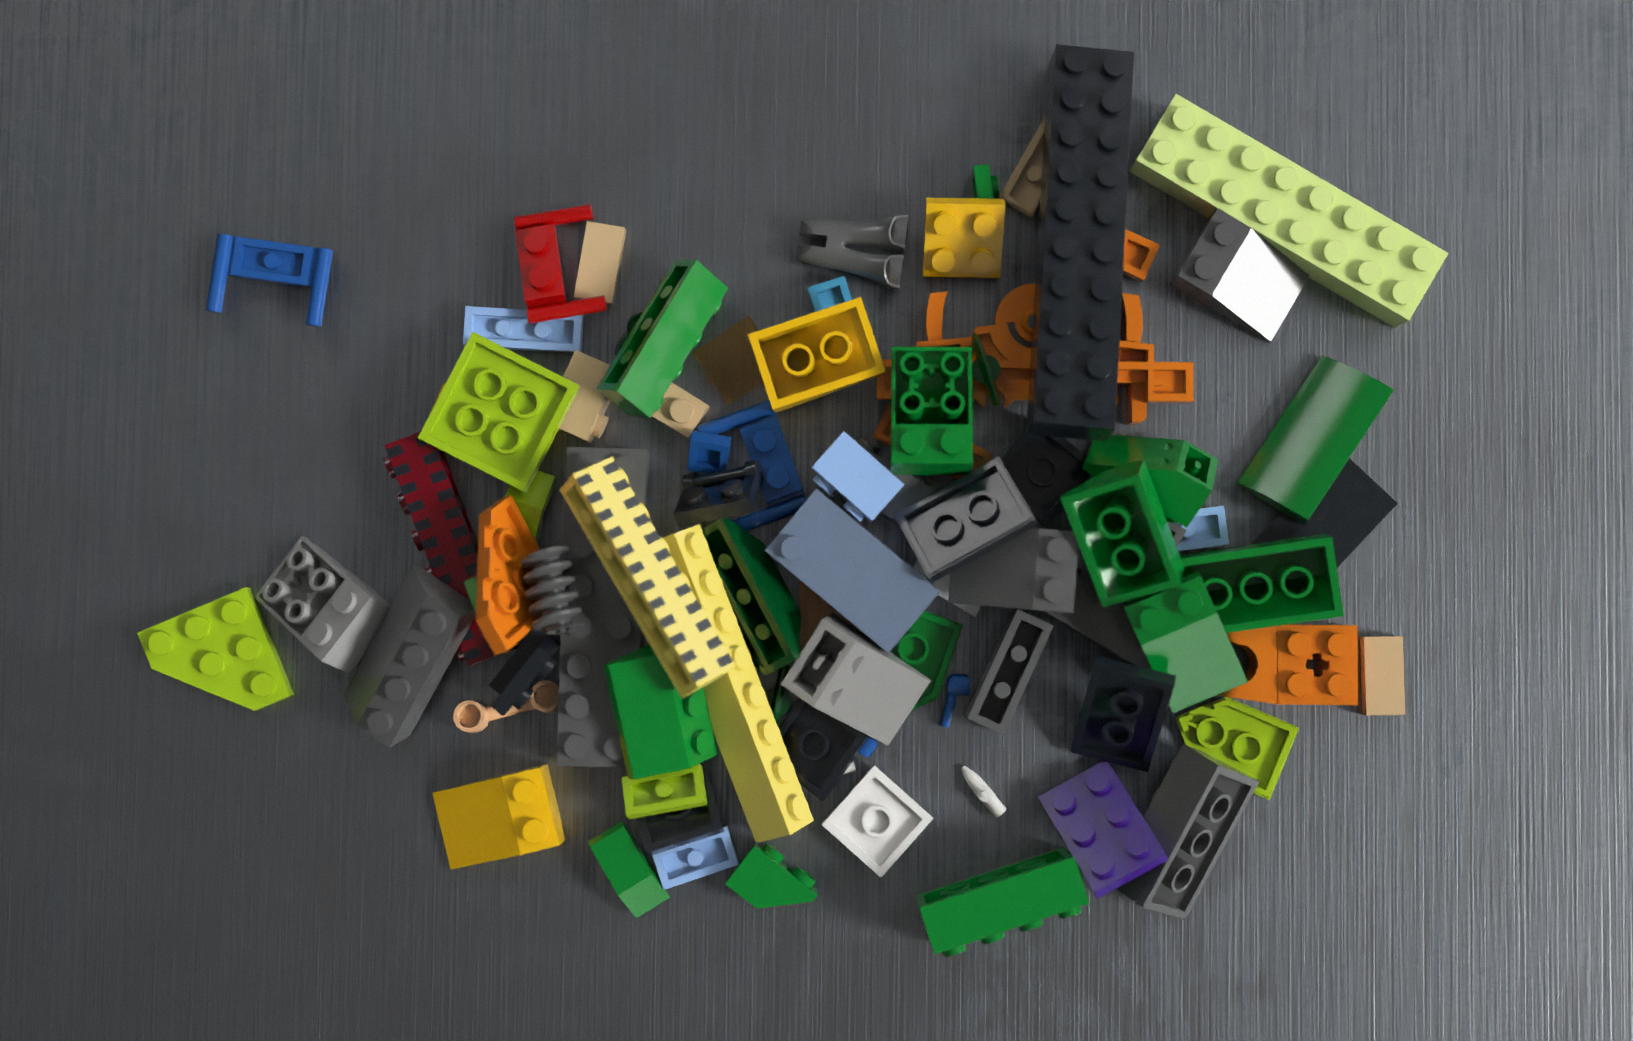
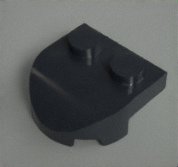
(528, 661)

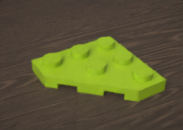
(221, 651)

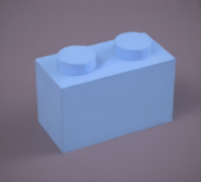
(856, 478)

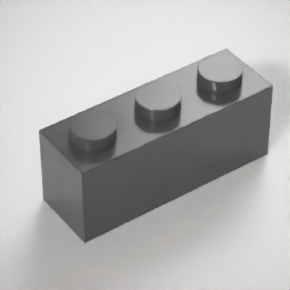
(1008, 671)

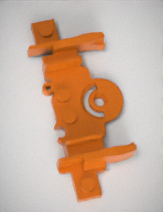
(1137, 371)

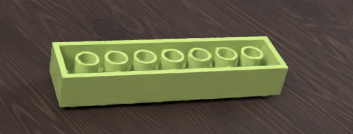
(1297, 212)

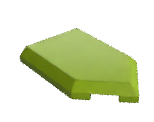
(1241, 739)

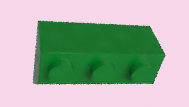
(1124, 534)
(653, 722)

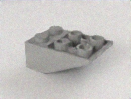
(324, 605)
(855, 680)

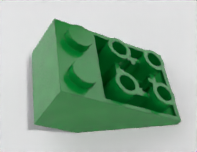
(931, 411)
(1178, 470)

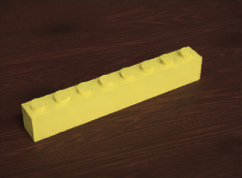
(740, 709)

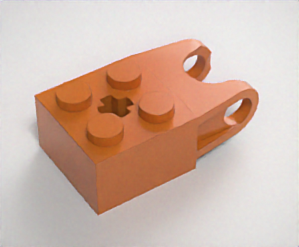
(1279, 668)

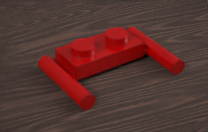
(542, 265)

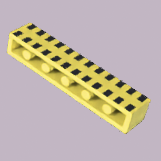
(647, 576)

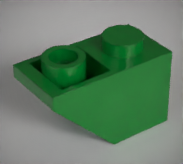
(769, 882)

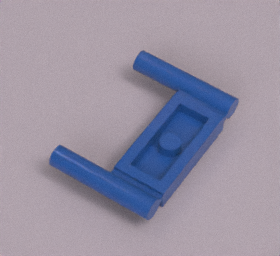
(271, 263)
(767, 444)

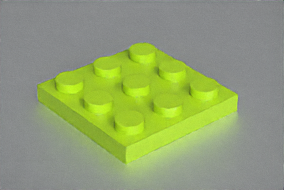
(499, 412)

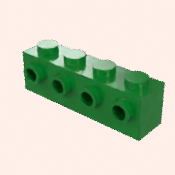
(662, 338)

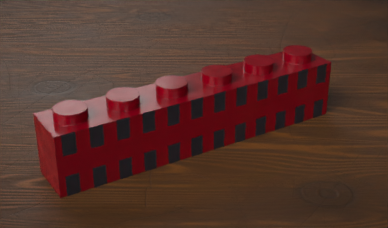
(440, 525)

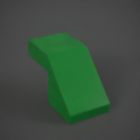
(628, 869)

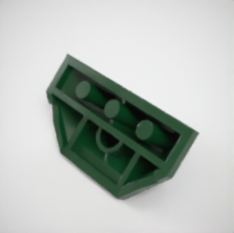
(756, 594)

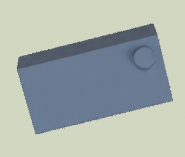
(852, 570)

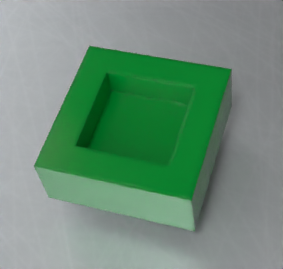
(983, 183)

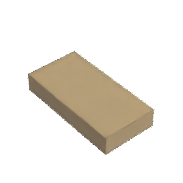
(600, 261)
(1382, 675)

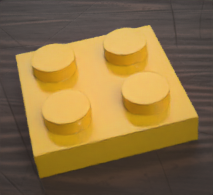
(963, 237)

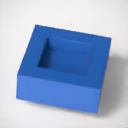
(708, 452)

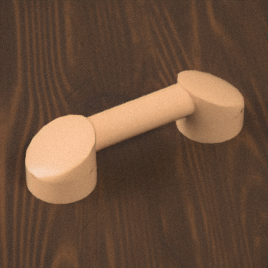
(475, 717)

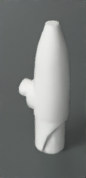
(983, 792)

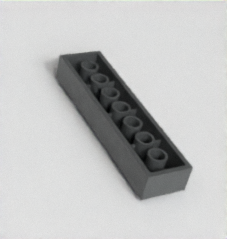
(585, 712)

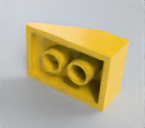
(816, 354)
(499, 817)

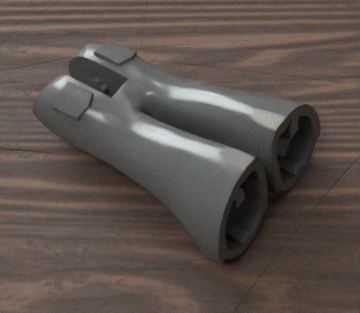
(880, 233)

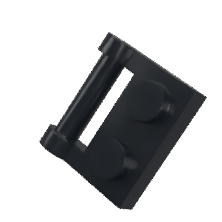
(719, 494)

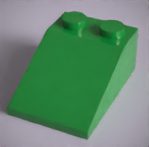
(1186, 640)

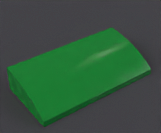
(1315, 438)

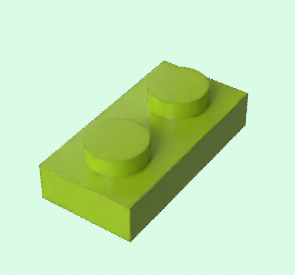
(664, 792)

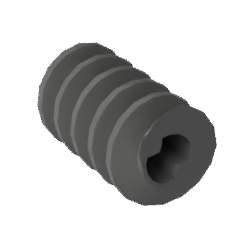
(550, 591)

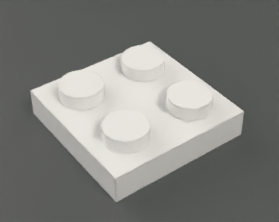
(877, 821)

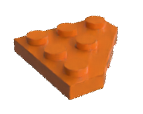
(501, 591)

